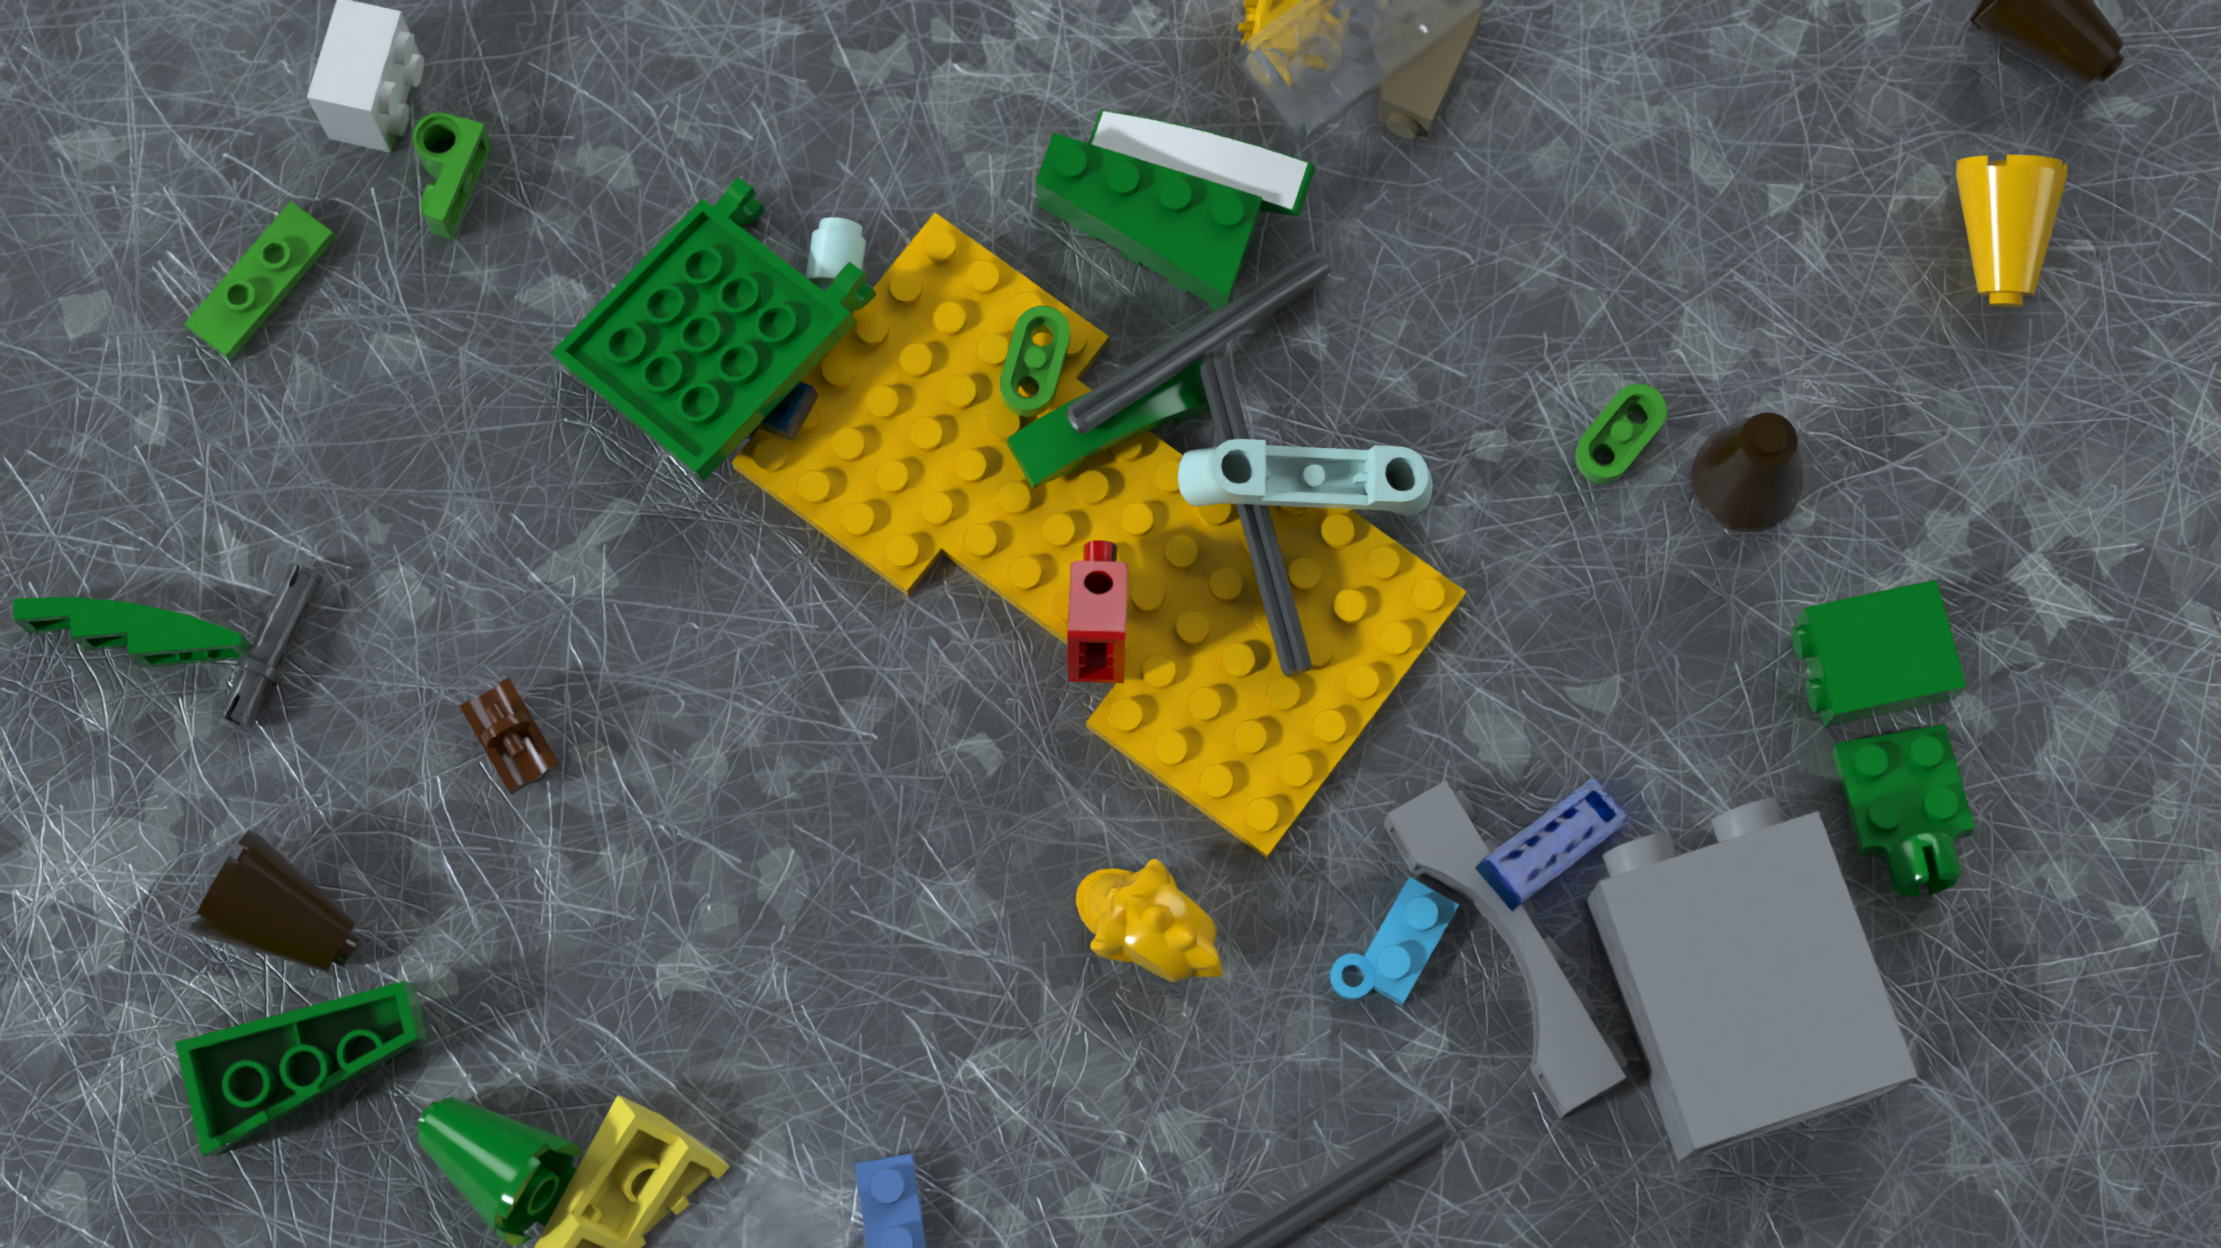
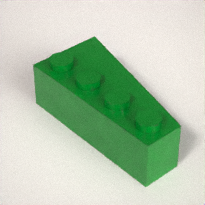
(1153, 214)
(279, 1064)

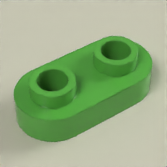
(1035, 363)
(1618, 435)

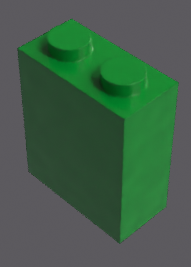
(1878, 653)

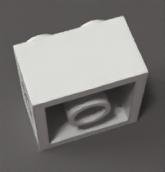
(365, 75)

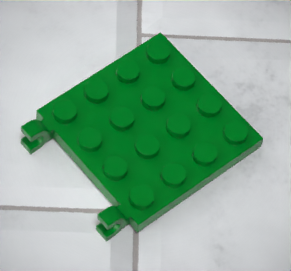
(709, 333)

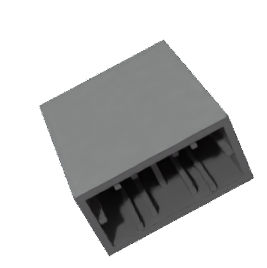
(1746, 979)

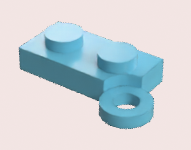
(1399, 946)

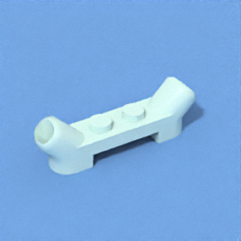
(1306, 477)

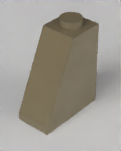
(1418, 93)

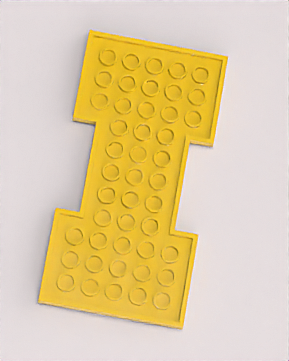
(916, 465)

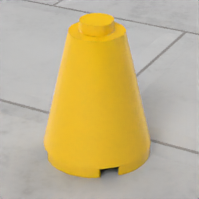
(2009, 221)

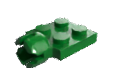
(1906, 804)

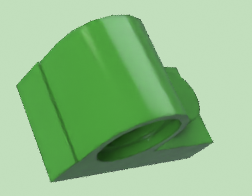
(455, 170)

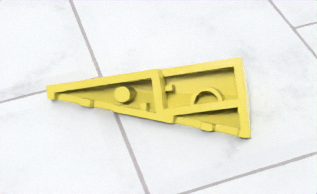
(629, 1181)

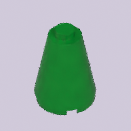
(498, 1164)

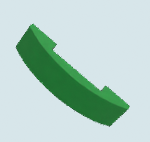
(1053, 447)

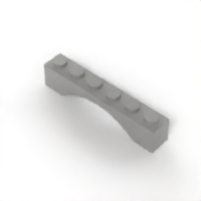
(1568, 1050)

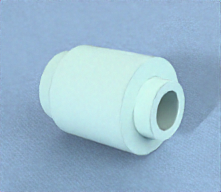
(832, 248)

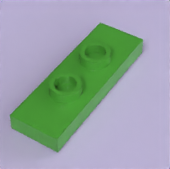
(260, 281)

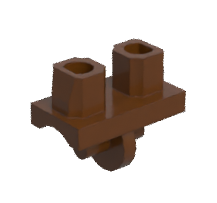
(510, 736)

